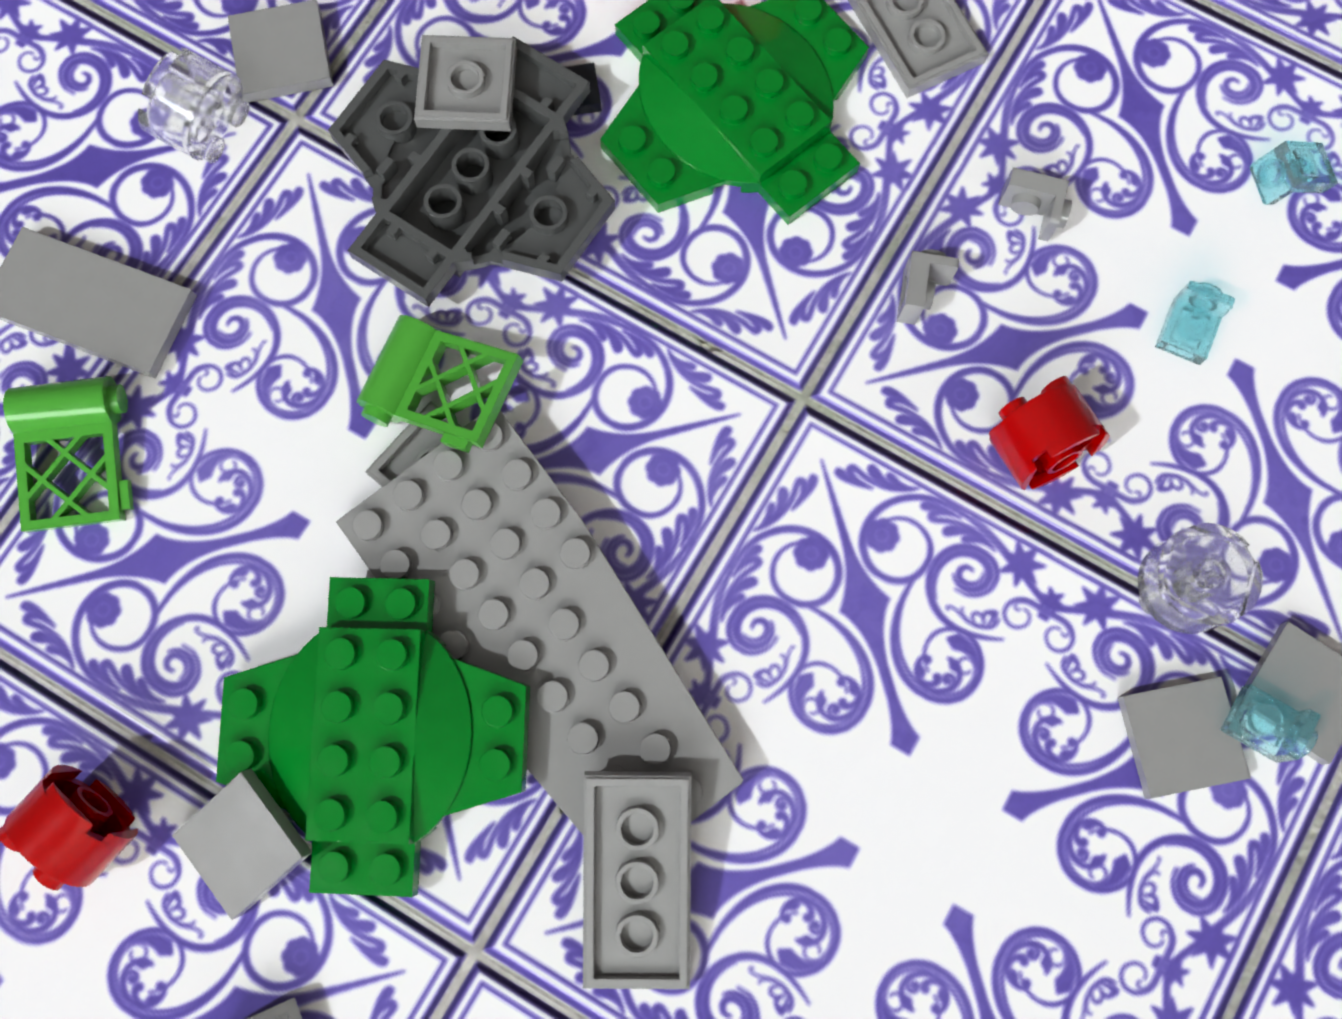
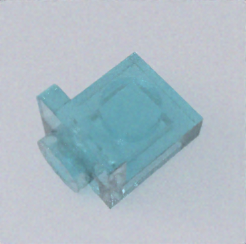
(1293, 168)
(1194, 321)
(1271, 725)

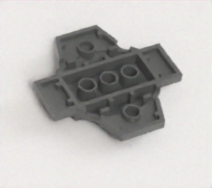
(471, 195)

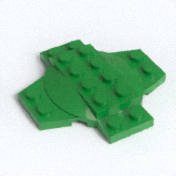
(735, 101)
(374, 735)

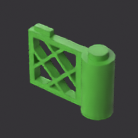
(406, 373)
(66, 413)

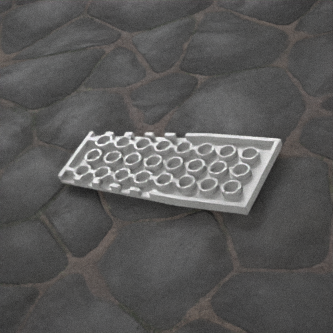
(541, 605)

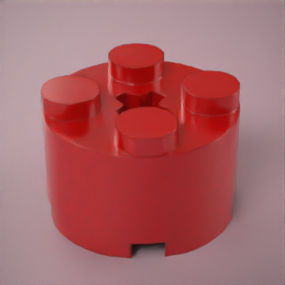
(1047, 434)
(68, 828)

